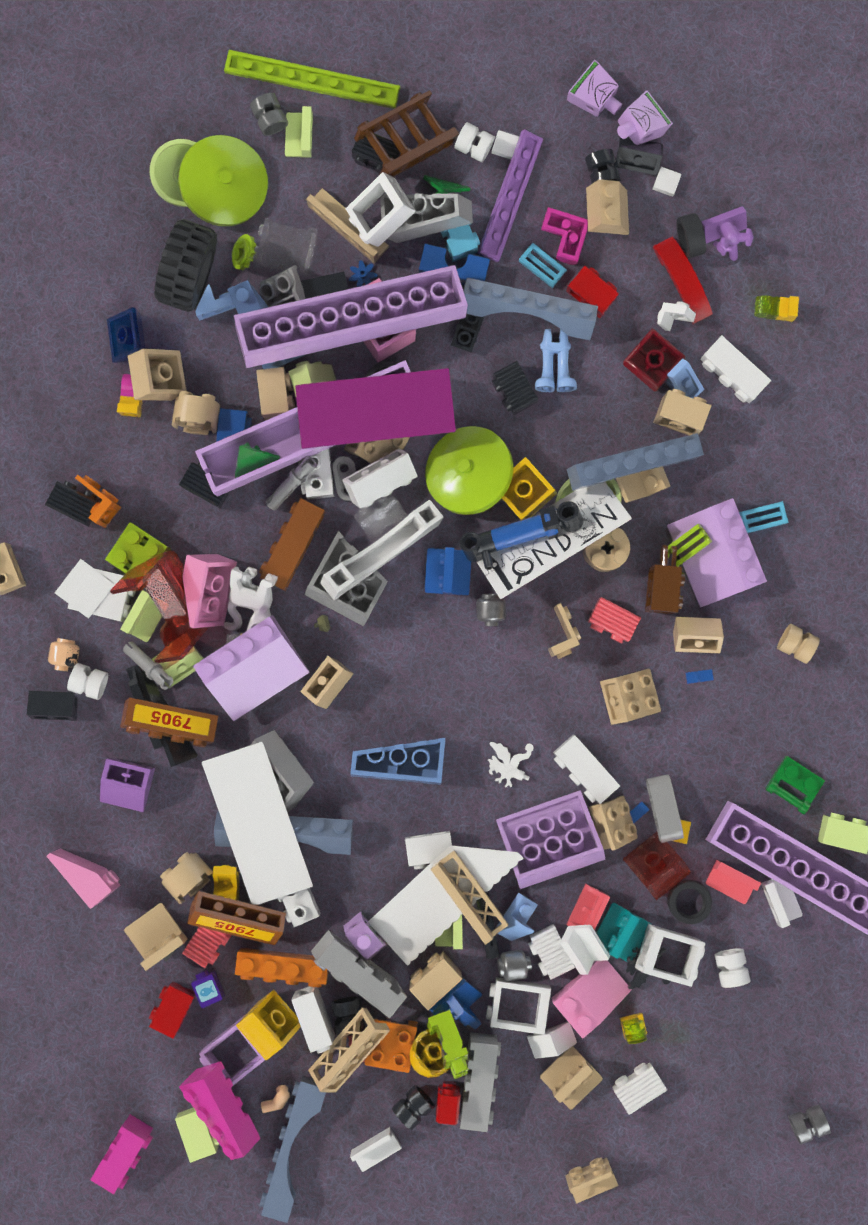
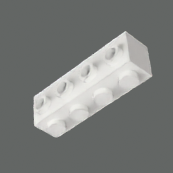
(320, 481)
(300, 907)

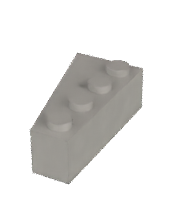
(432, 215)
(358, 974)
(479, 1082)

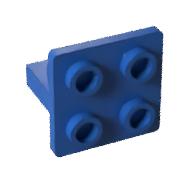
(447, 572)
(458, 1002)

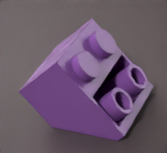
(126, 784)

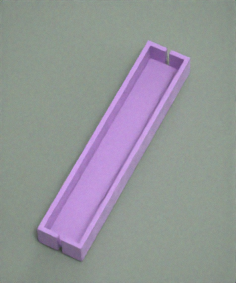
(276, 436)

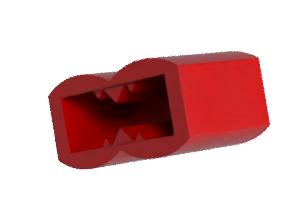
(448, 1103)

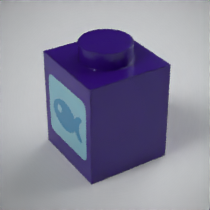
(207, 988)

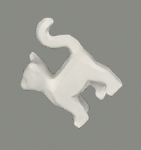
(250, 596)

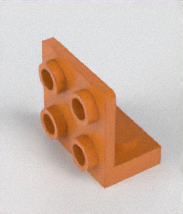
(101, 512)
(394, 1048)

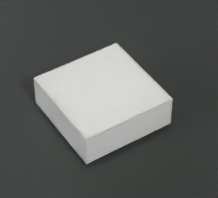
(504, 144)
(666, 181)

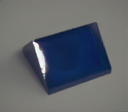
(125, 334)

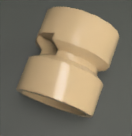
(800, 644)

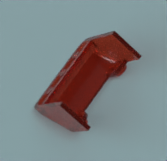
(165, 586)

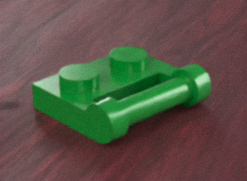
(800, 779)

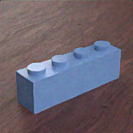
(247, 300)

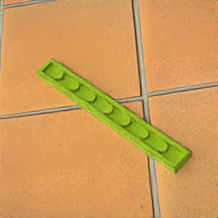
(312, 79)

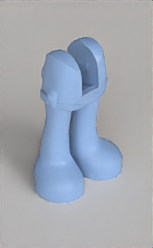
(562, 348)

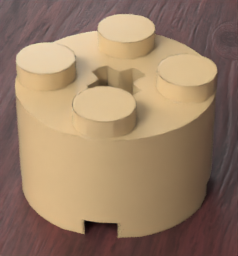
(196, 413)
(616, 556)
(186, 877)

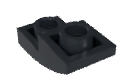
(467, 332)

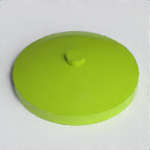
(223, 180)
(469, 470)

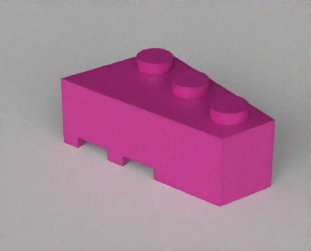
(122, 1154)

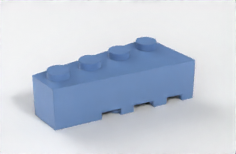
(403, 762)

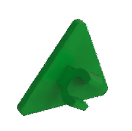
(444, 186)
(252, 459)

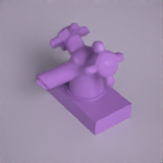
(727, 228)

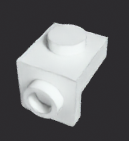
(676, 311)

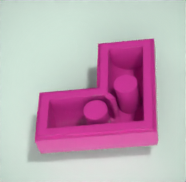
(573, 233)

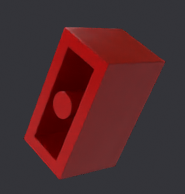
(591, 289)
(172, 1009)

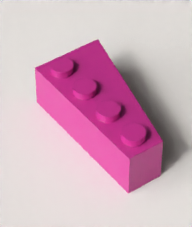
(220, 1110)

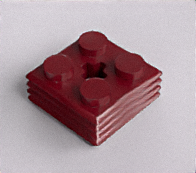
(639, 362)

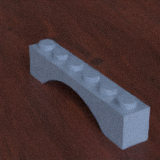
(571, 316)
(634, 461)
(329, 835)
(281, 1194)

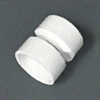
(467, 139)
(87, 681)
(732, 968)

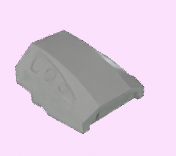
(282, 288)

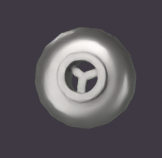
(491, 609)
(514, 965)

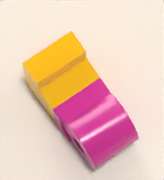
(128, 405)

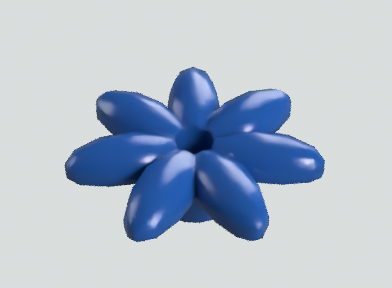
(362, 278)

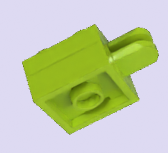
(133, 549)

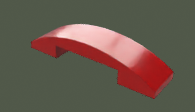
(683, 277)

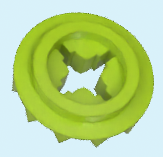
(243, 252)

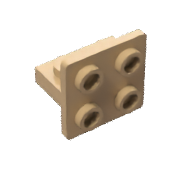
(613, 823)
(571, 1077)

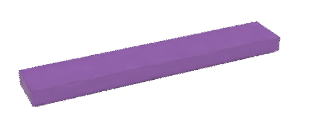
(510, 196)

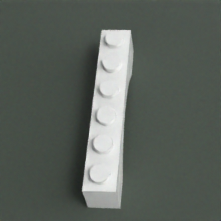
(363, 564)

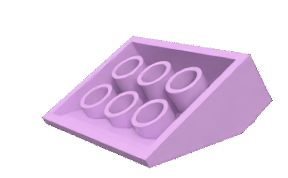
(726, 563)
(251, 668)
(551, 839)

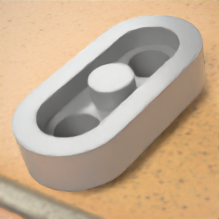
(339, 476)

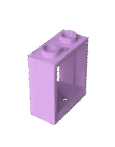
(208, 1057)

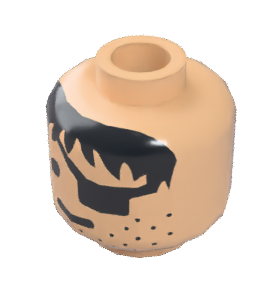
(63, 654)

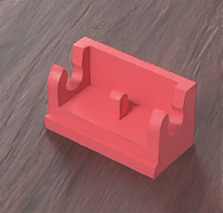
(588, 907)

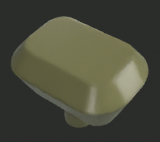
(323, 623)

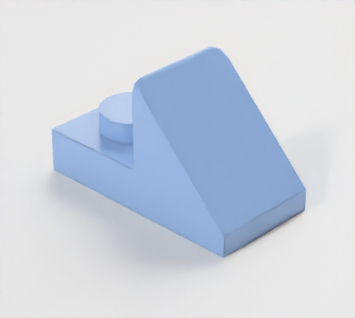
(209, 306)
(684, 379)
(517, 917)

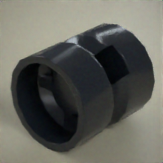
(601, 165)
(345, 1010)
(413, 1107)

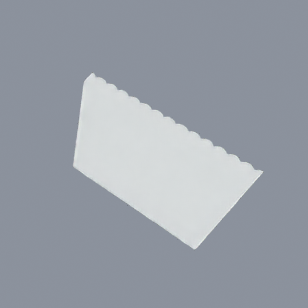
(424, 906)

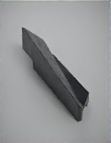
(146, 689)

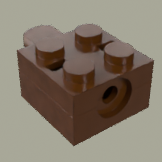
(664, 584)

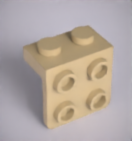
(564, 648)

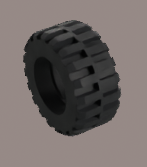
(185, 265)

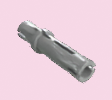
(296, 477)
(153, 670)

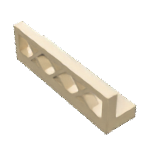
(338, 218)
(462, 901)
(351, 1057)

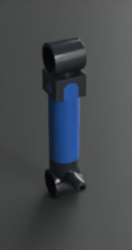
(547, 524)

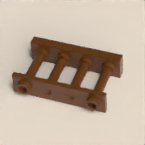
(408, 157)

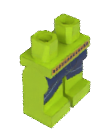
(452, 1052)

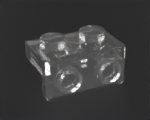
(380, 517)

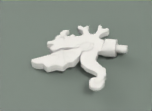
(508, 768)

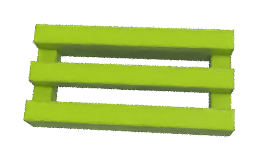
(703, 534)

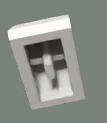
(554, 1042)

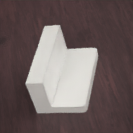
(782, 902)
(583, 947)
(375, 1149)

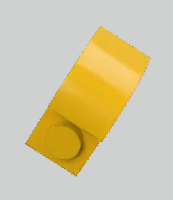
(226, 882)

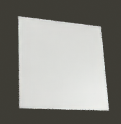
(84, 588)

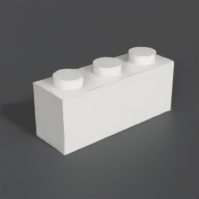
(734, 370)
(380, 478)
(585, 770)

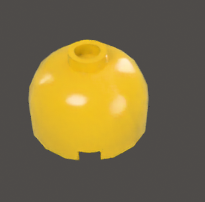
(426, 1055)

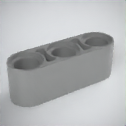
(664, 808)

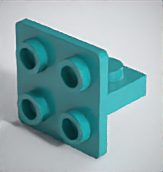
(621, 932)

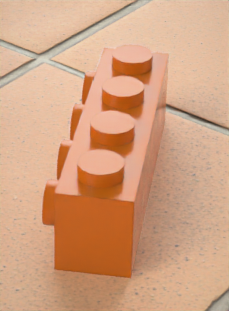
(279, 966)

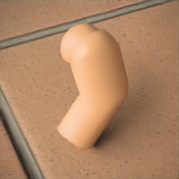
(279, 1100)

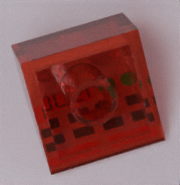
(657, 866)

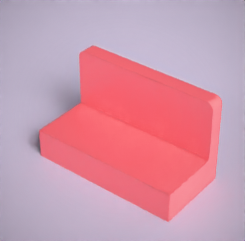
(731, 882)

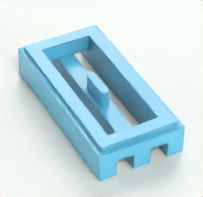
(536, 271)
(782, 512)

